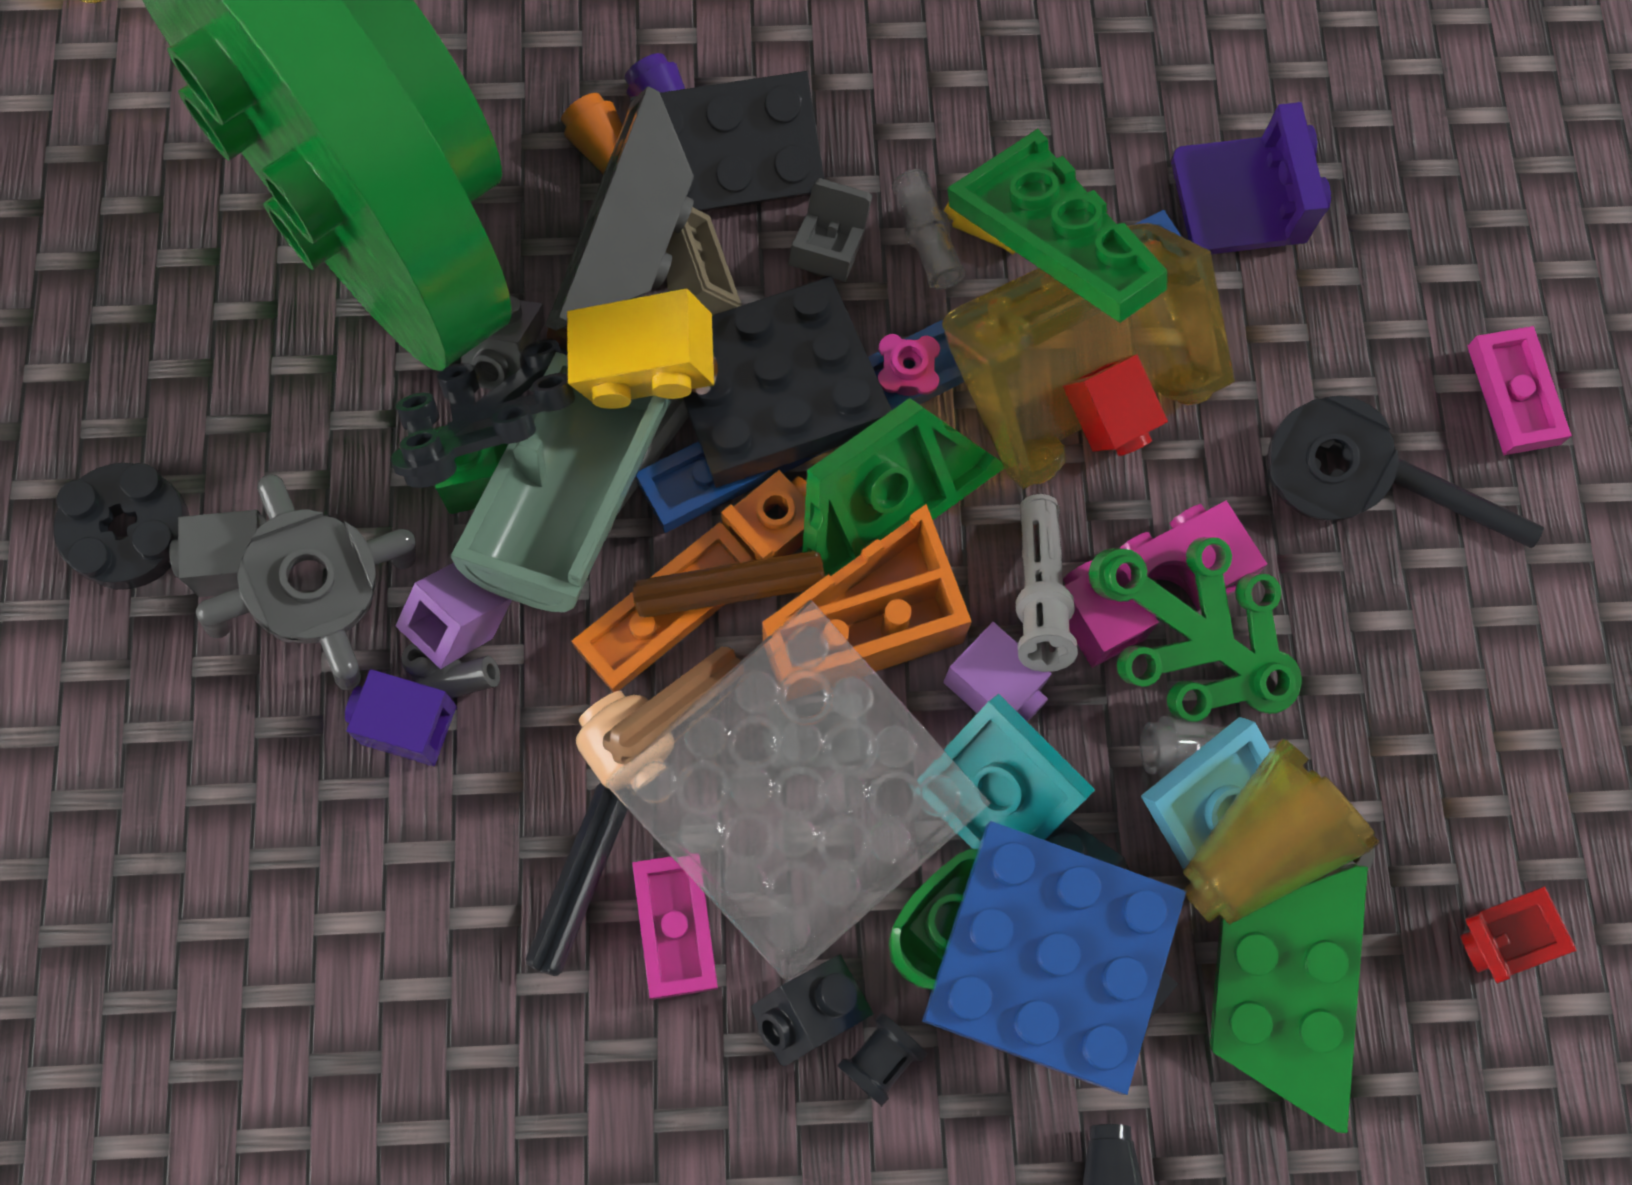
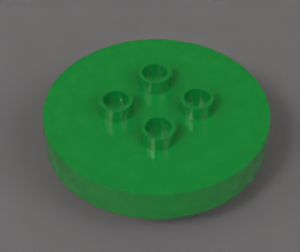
(362, 146)

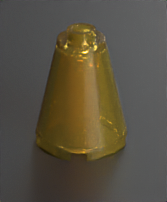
(1275, 839)

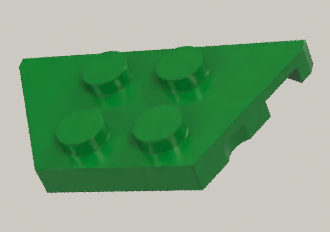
(884, 478)
(1292, 993)

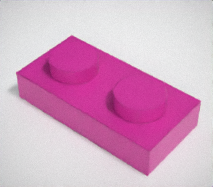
(1519, 390)
(673, 930)

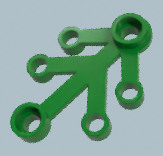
(1208, 634)

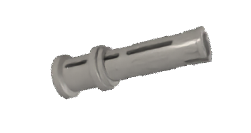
(1044, 602)

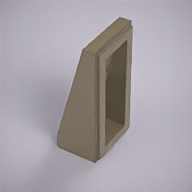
(701, 265)

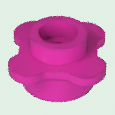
(905, 381)

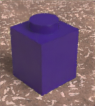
(399, 717)

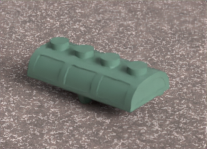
(556, 500)

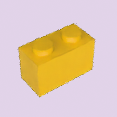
(640, 348)

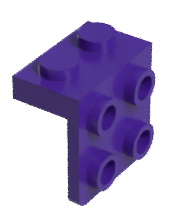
(1253, 188)

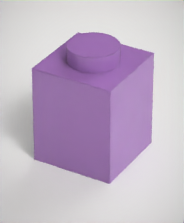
(450, 615)
(993, 668)

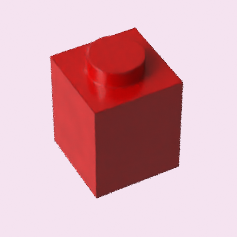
(1116, 406)

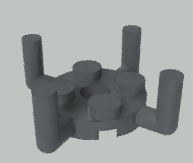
(313, 616)

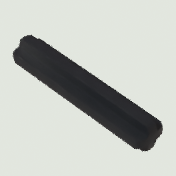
(577, 883)

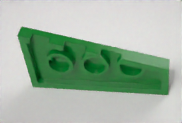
(1054, 223)

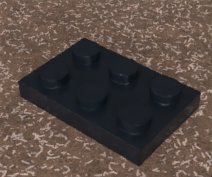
(747, 140)

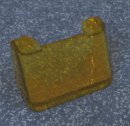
(1039, 335)

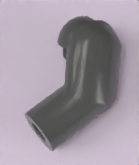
(456, 678)

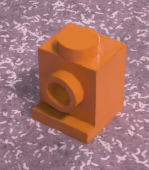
(759, 533)

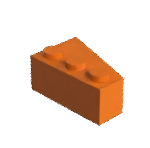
(892, 598)

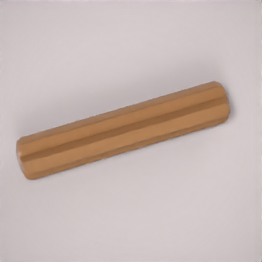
(651, 719)

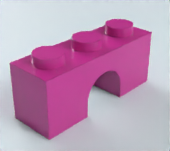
(1110, 626)

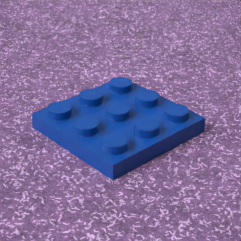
(1055, 957)

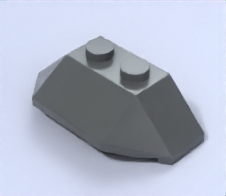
(631, 215)

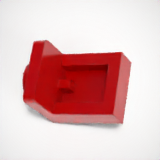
(1516, 935)

